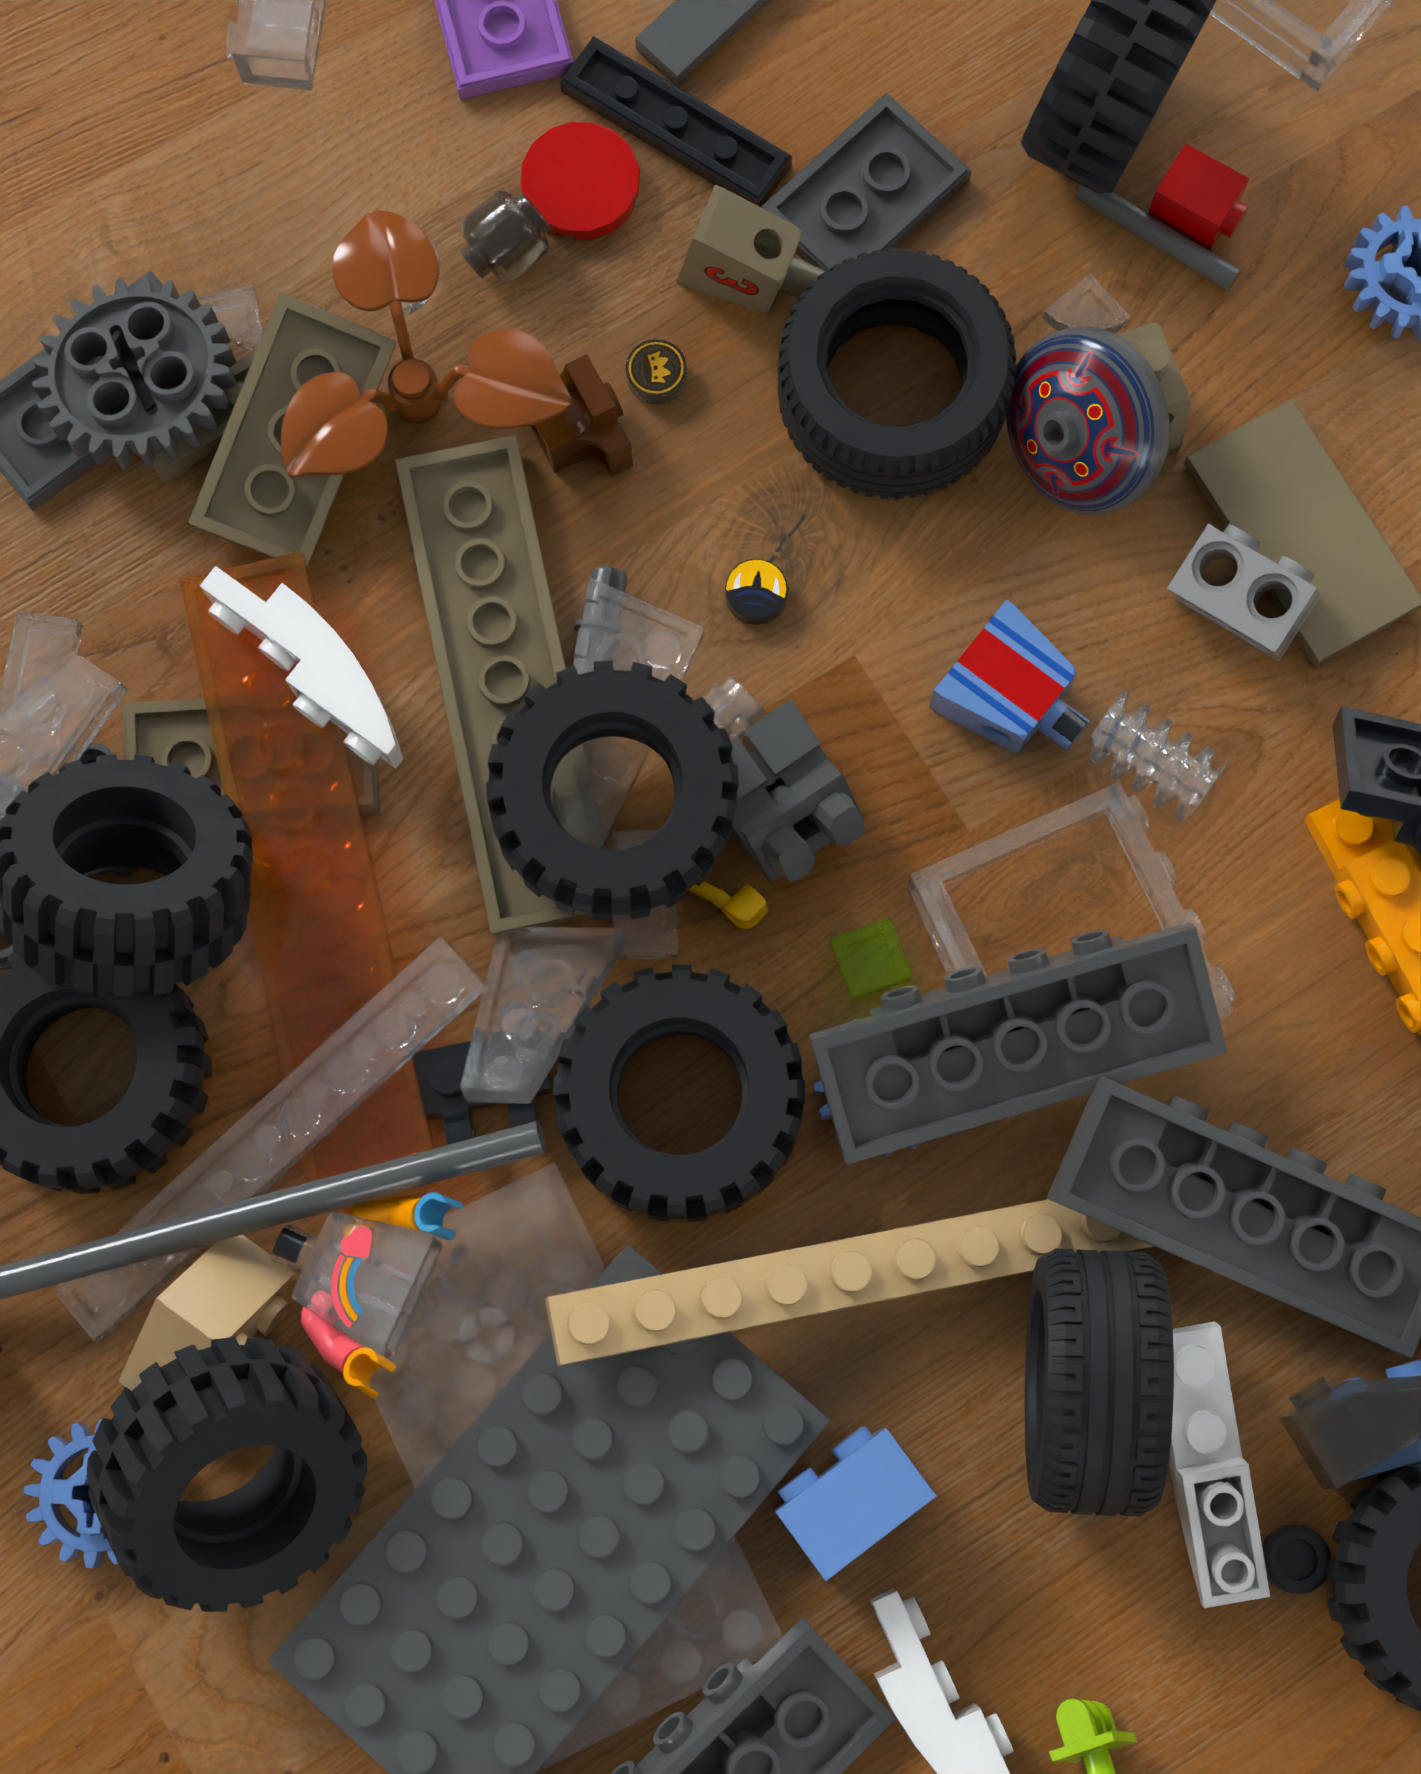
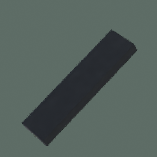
(675, 122)

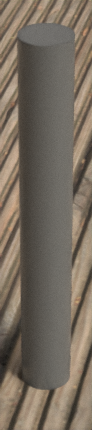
(1161, 236)

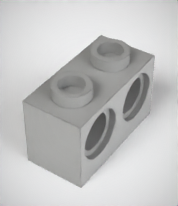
(1235, 603)

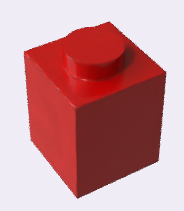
(1200, 197)

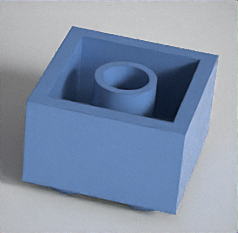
(853, 1500)

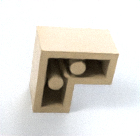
(221, 1295)

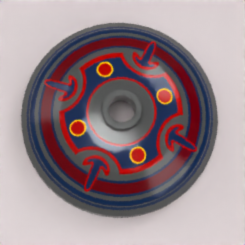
(1109, 416)

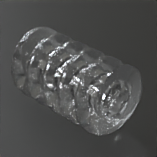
(1153, 757)

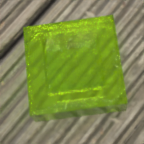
(870, 959)

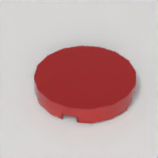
(581, 179)

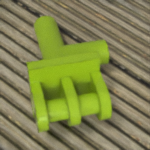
(1089, 1735)

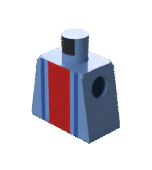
(1011, 685)

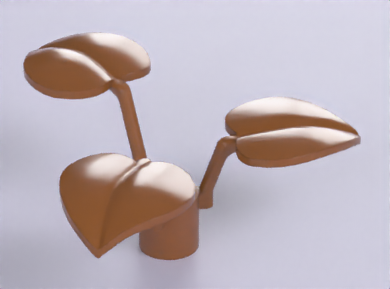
(341, 431)

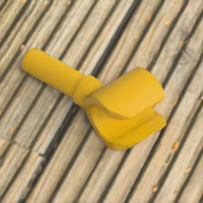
(742, 909)

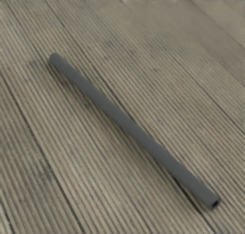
(272, 1209)

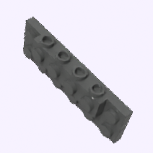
(1017, 1038)
(1247, 1212)
(781, 1716)

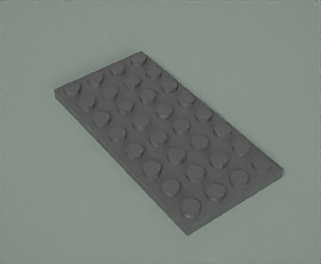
(546, 1550)

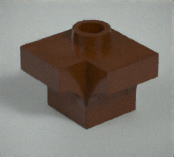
(589, 427)

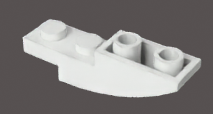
(326, 672)
(1211, 1476)
(922, 1694)

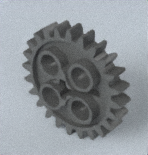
(82, 395)

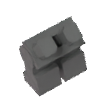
(804, 811)

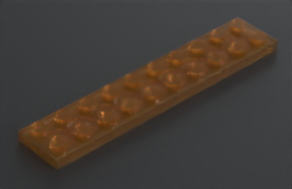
(312, 866)

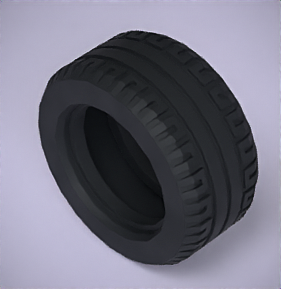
(899, 291)
(1098, 1382)

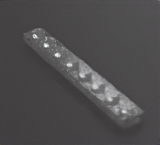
(287, 1123)

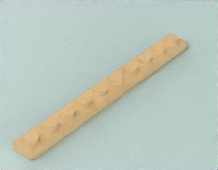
(819, 1279)

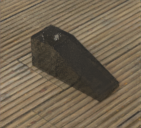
(1353, 1424)

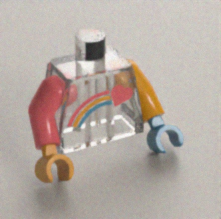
(365, 1278)

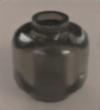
(504, 236)

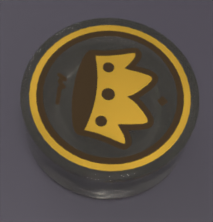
(656, 371)

